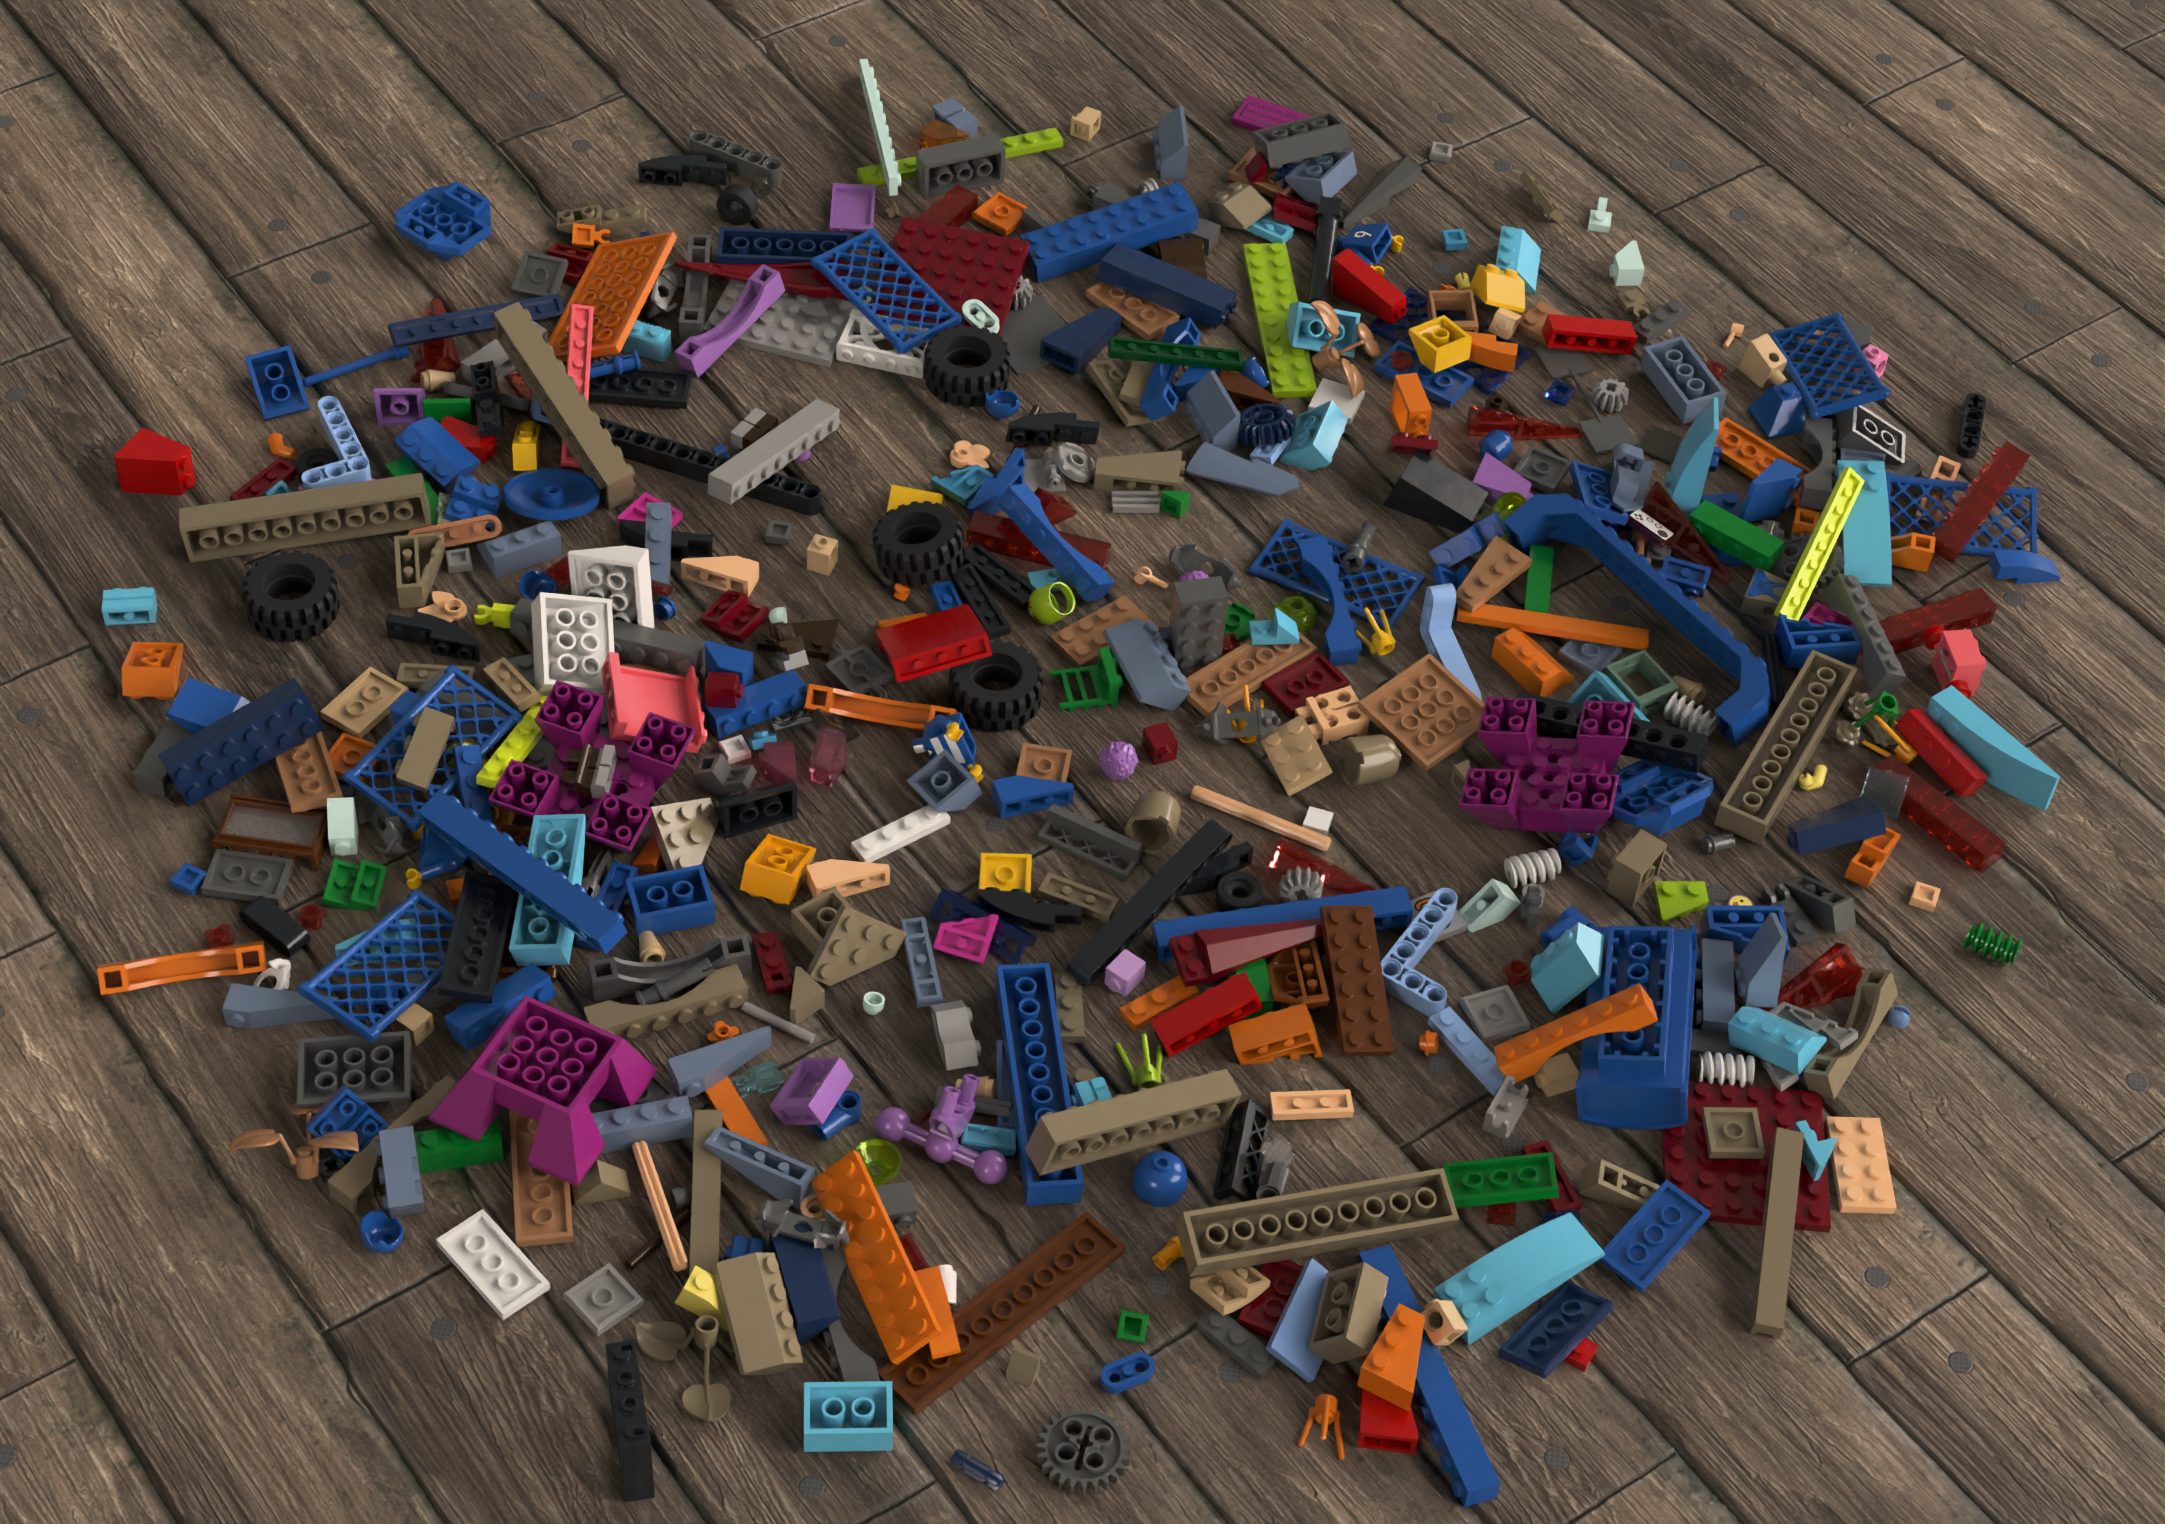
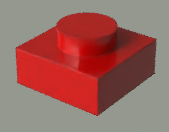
(1582, 1355)

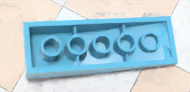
(1693, 459)
(1866, 533)
(1993, 749)
(535, 934)
(1518, 1274)

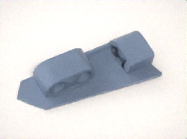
(1252, 474)
(1629, 477)

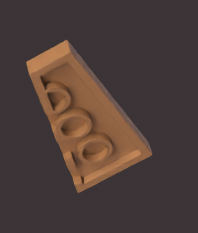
(1491, 573)

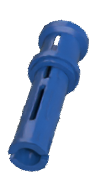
(616, 365)

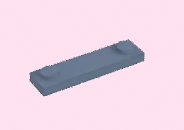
(921, 962)

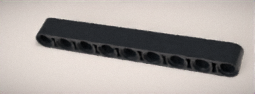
(1149, 902)

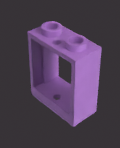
(792, 1101)

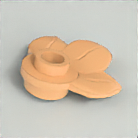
(968, 455)
(445, 607)

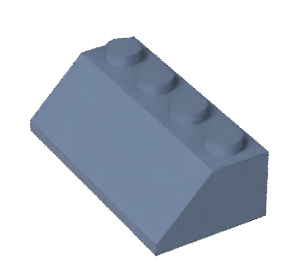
(1148, 663)

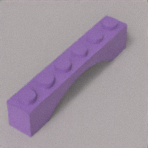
(758, 295)

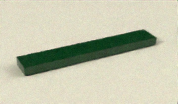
(1175, 354)

